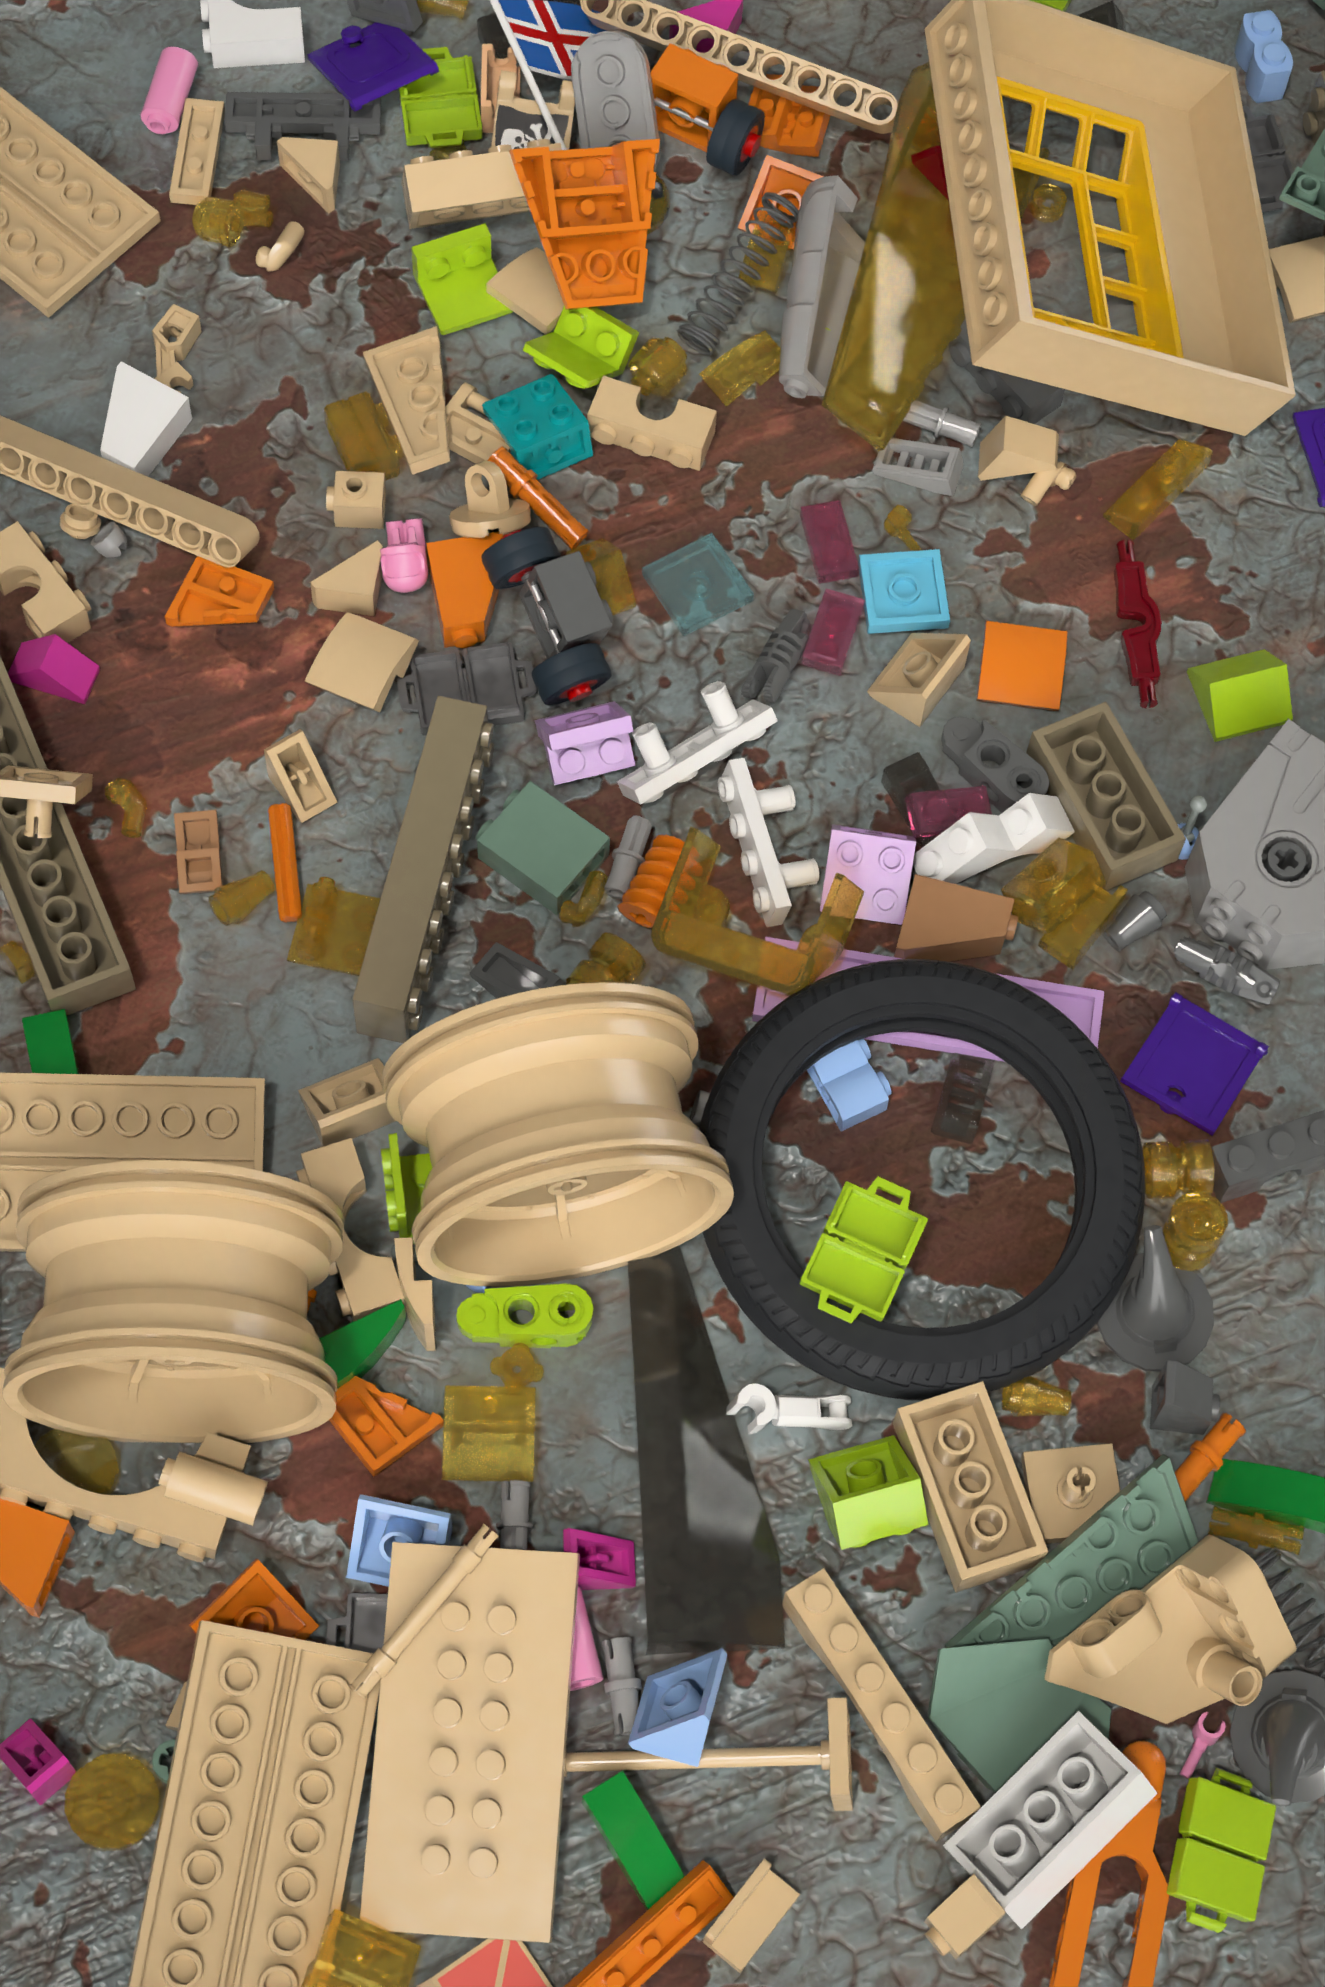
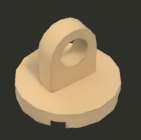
(488, 508)

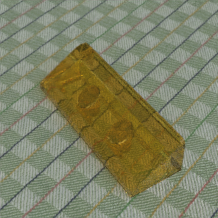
(1158, 487)

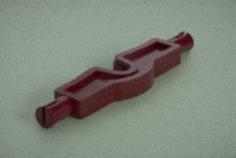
(1138, 642)

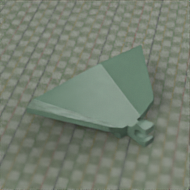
(1001, 1708)

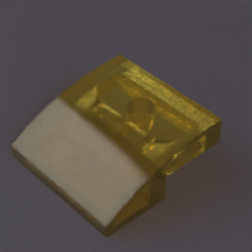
(488, 1433)
(360, 1956)

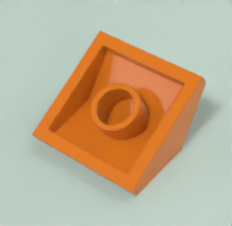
(781, 179)
(259, 1604)

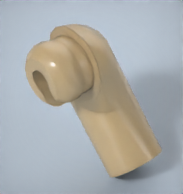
(282, 249)
(1043, 480)

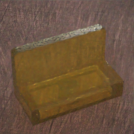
(1083, 927)

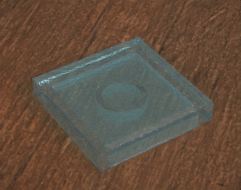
(697, 584)

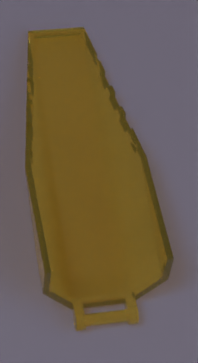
(906, 284)

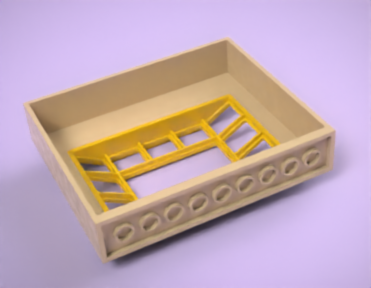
(1184, 201)

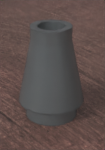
(1137, 919)

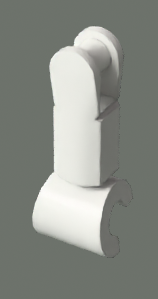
(791, 1409)

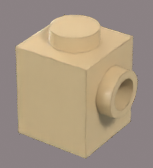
(357, 499)

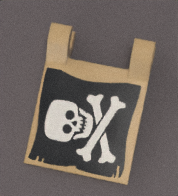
(521, 120)

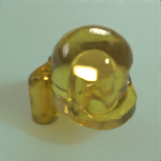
(224, 219)

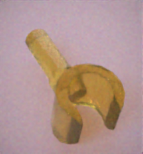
(896, 525)

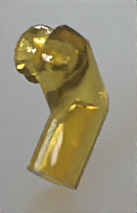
(132, 802)
(590, 899)

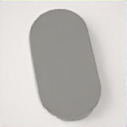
(613, 91)

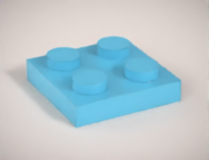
(903, 591)

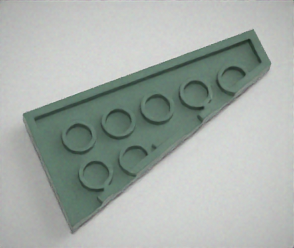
(1108, 1554)

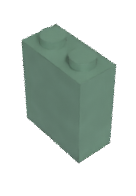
(542, 846)

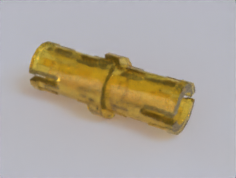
(1256, 1530)

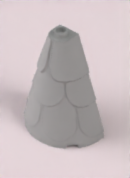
(819, 286)

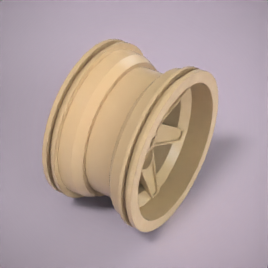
(555, 1134)
(175, 1303)

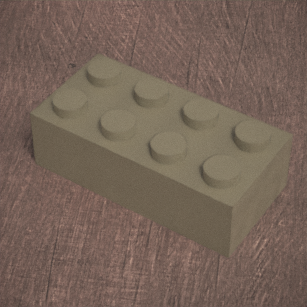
(1107, 795)

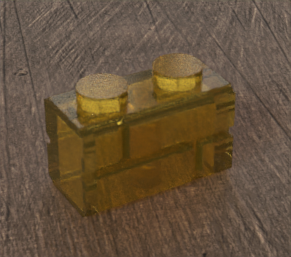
(361, 435)

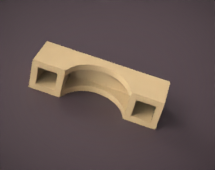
(366, 1279)

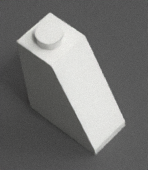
(142, 420)

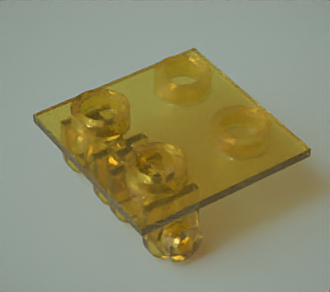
(333, 928)

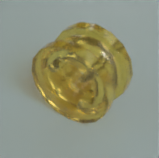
(1044, 213)

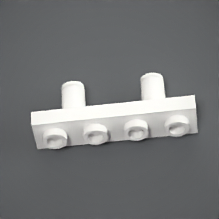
(709, 745)
(758, 855)

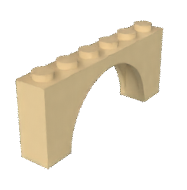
(145, 1514)

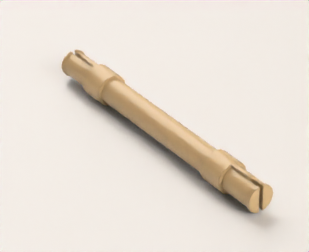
(384, 1658)

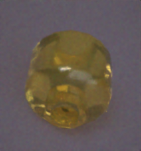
(658, 366)

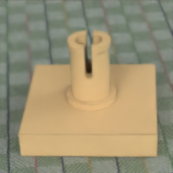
(41, 789)
(1068, 1486)

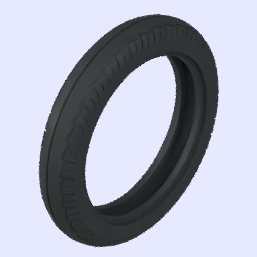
(1045, 1050)

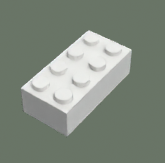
(1051, 1819)

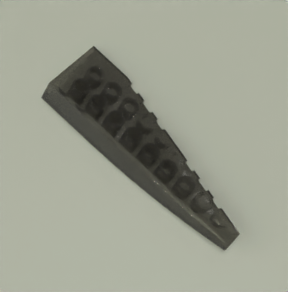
(702, 1521)

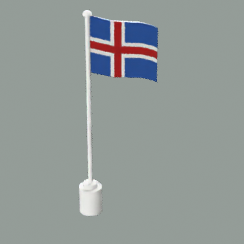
(544, 41)

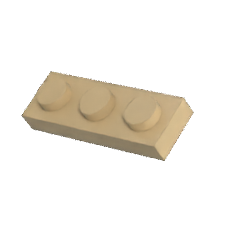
(197, 151)

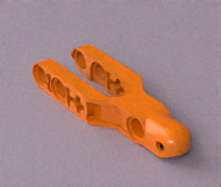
(1136, 1842)

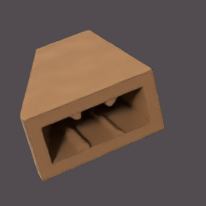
(953, 922)

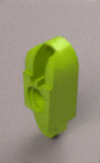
(487, 1316)

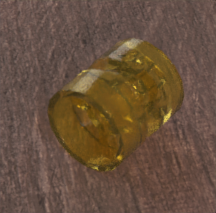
(609, 962)
(1178, 1168)
(1194, 1230)

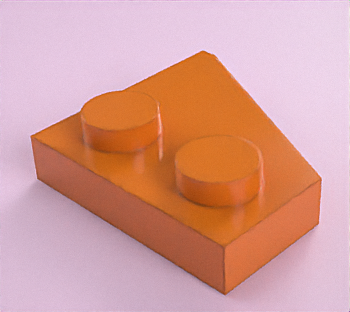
(218, 596)
(379, 1424)

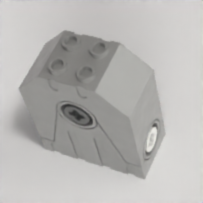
(1262, 857)

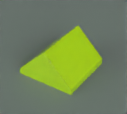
(1242, 694)

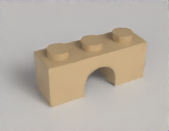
(679, 438)
(55, 606)

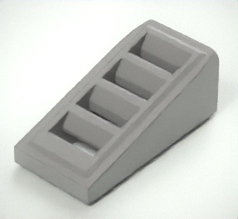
(931, 479)

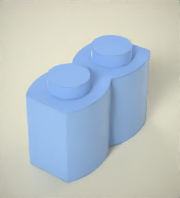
(1263, 56)
(850, 1084)

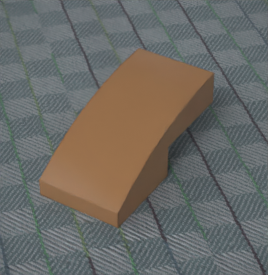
(198, 851)

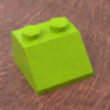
(869, 1492)

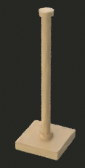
(831, 1755)

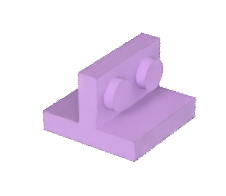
(587, 742)

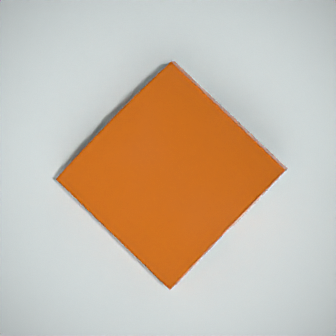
(790, 125)
(1022, 666)

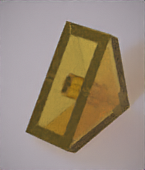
(610, 573)

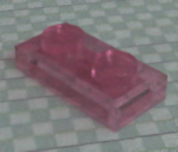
(829, 542)
(833, 632)
(937, 810)

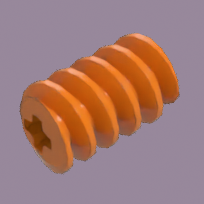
(649, 887)

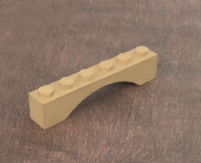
(905, 1738)

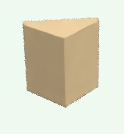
(921, 674)
(348, 1103)

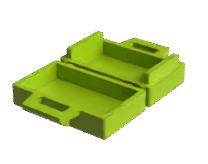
(442, 103)
(874, 1240)
(1209, 1868)

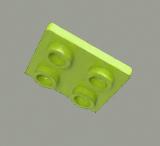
(454, 279)
(585, 346)
(403, 1186)

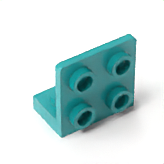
(541, 426)

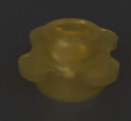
(521, 1357)

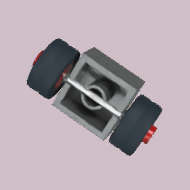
(562, 610)

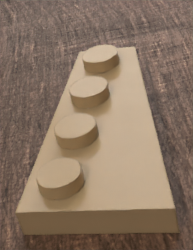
(413, 395)

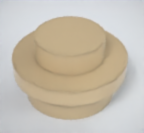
(79, 522)

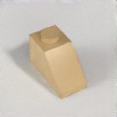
(963, 1918)

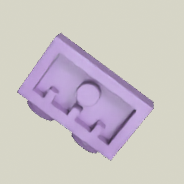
(875, 863)

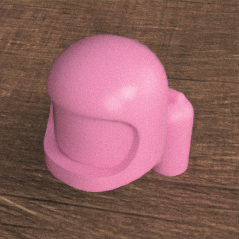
(405, 558)

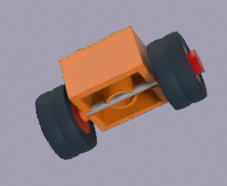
(700, 107)

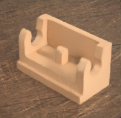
(490, 74)

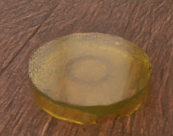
(101, 1466)
(112, 1802)

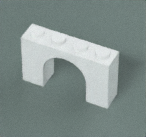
(251, 36)

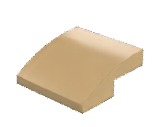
(1301, 277)
(529, 290)
(361, 661)
(417, 1294)

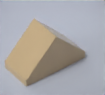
(313, 166)
(1017, 449)
(351, 584)
(298, 776)

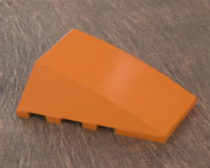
(592, 217)

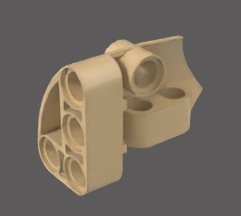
(1181, 1640)

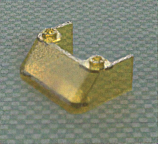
(694, 931)

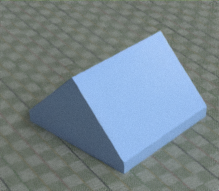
(386, 1521)
(678, 1709)

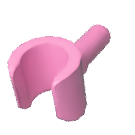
(1202, 1741)

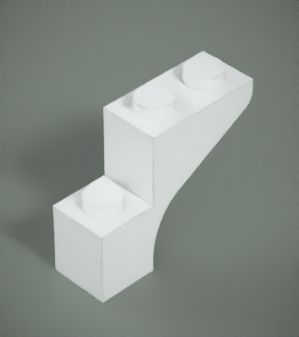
(985, 839)

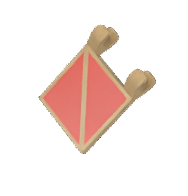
(492, 1965)

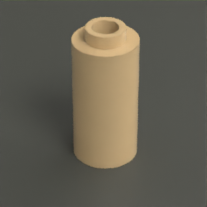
(213, 1487)

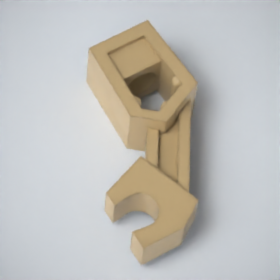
(186, 328)

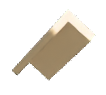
(750, 1917)

